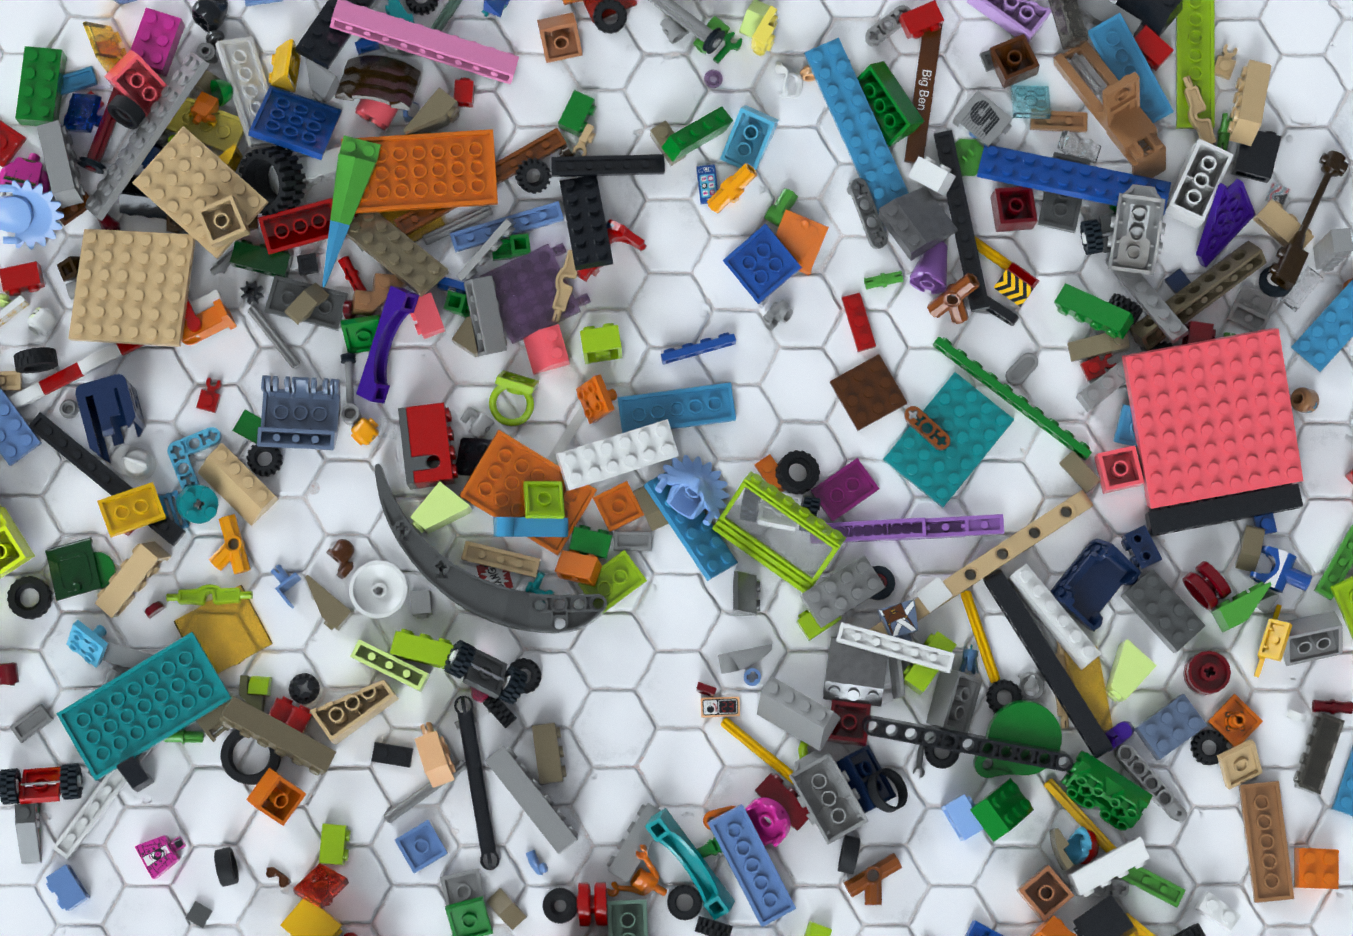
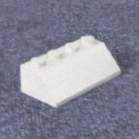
(1108, 866)

